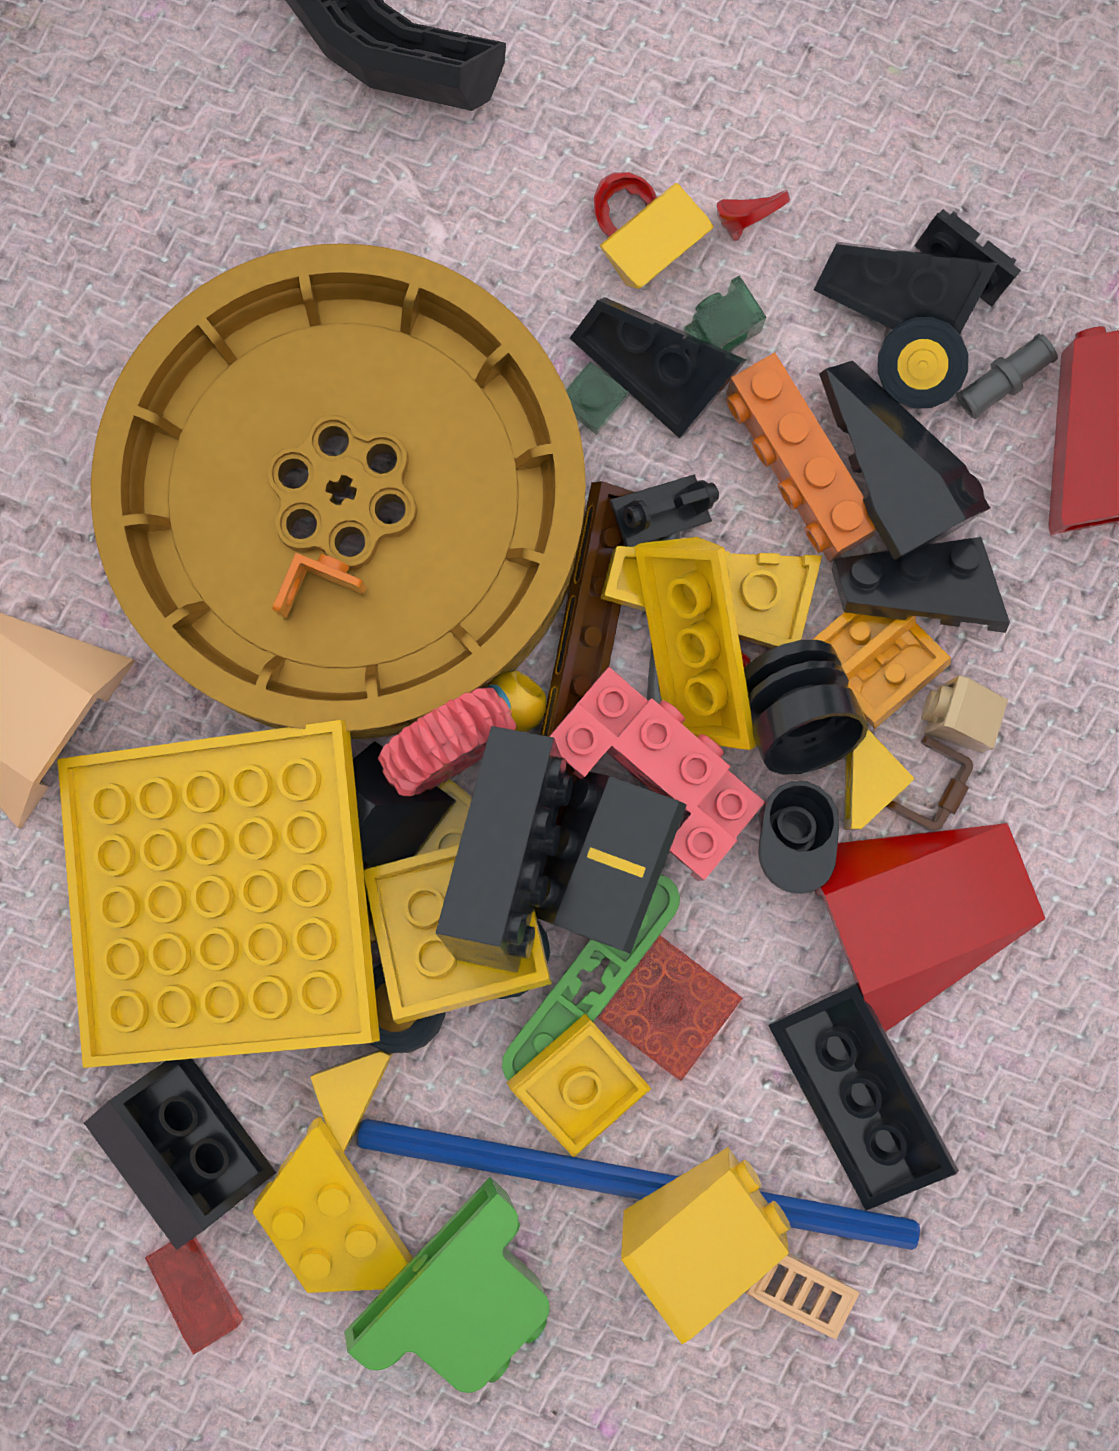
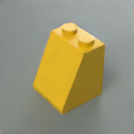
(703, 1241)

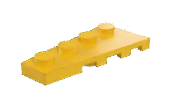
(767, 592)

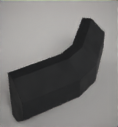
(403, 56)

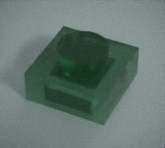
(595, 397)

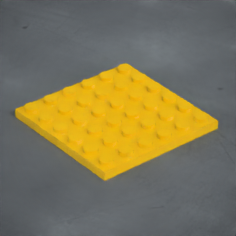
(218, 897)

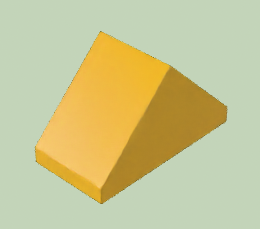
(871, 781)
(346, 1092)

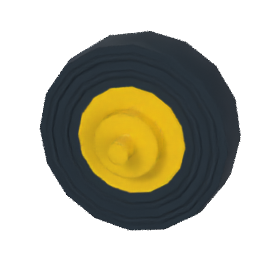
(923, 362)

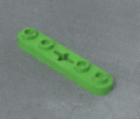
(558, 1010)

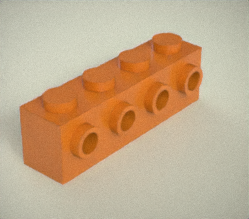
(800, 456)

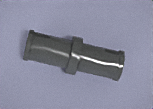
(1007, 376)

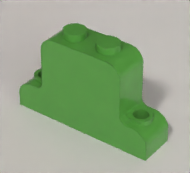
(458, 1301)

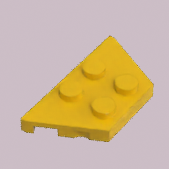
(329, 1220)

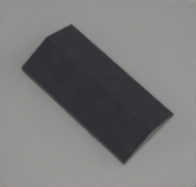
(862, 1097)

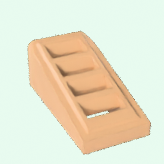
(794, 1308)

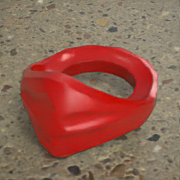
(613, 184)
(740, 214)

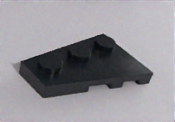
(904, 284)
(656, 363)
(936, 581)

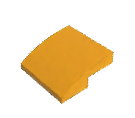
(884, 660)

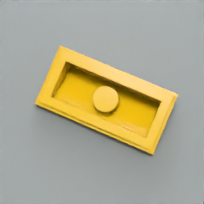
(656, 237)

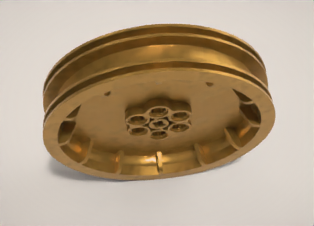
(255, 384)

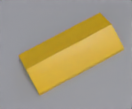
(696, 637)

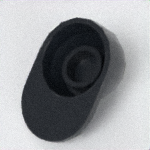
(798, 837)

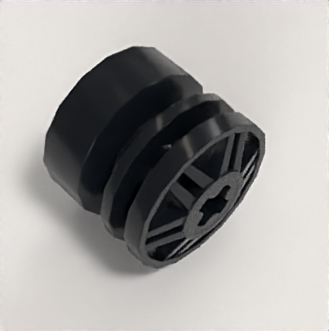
(802, 707)

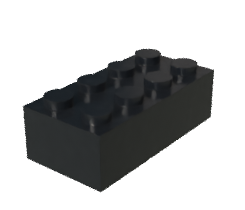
(505, 850)

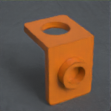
(325, 567)

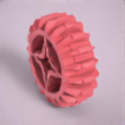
(444, 741)

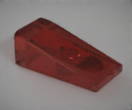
(194, 1294)

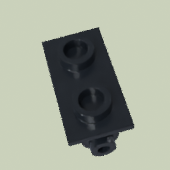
(954, 237)
(664, 509)

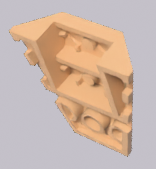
(44, 696)

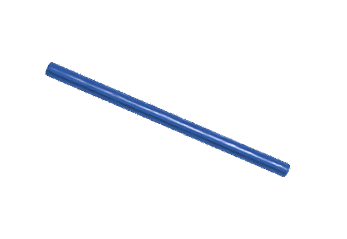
(617, 1179)

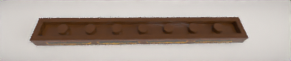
(588, 620)

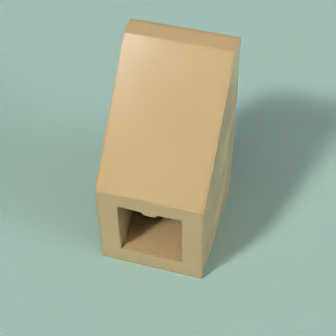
(964, 714)

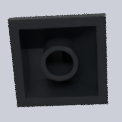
(390, 823)

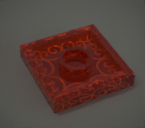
(670, 1008)

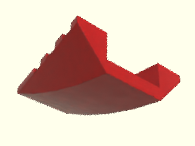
(926, 911)

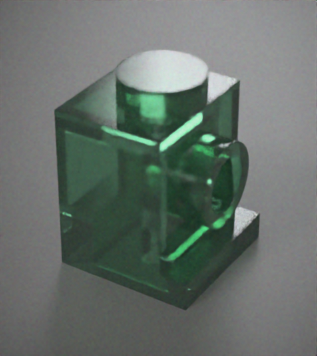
(728, 318)

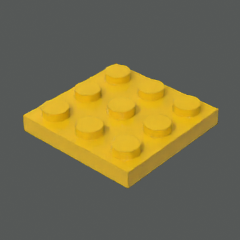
(416, 964)

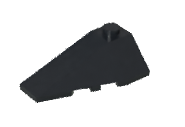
(912, 477)

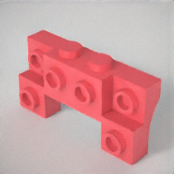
(665, 759)

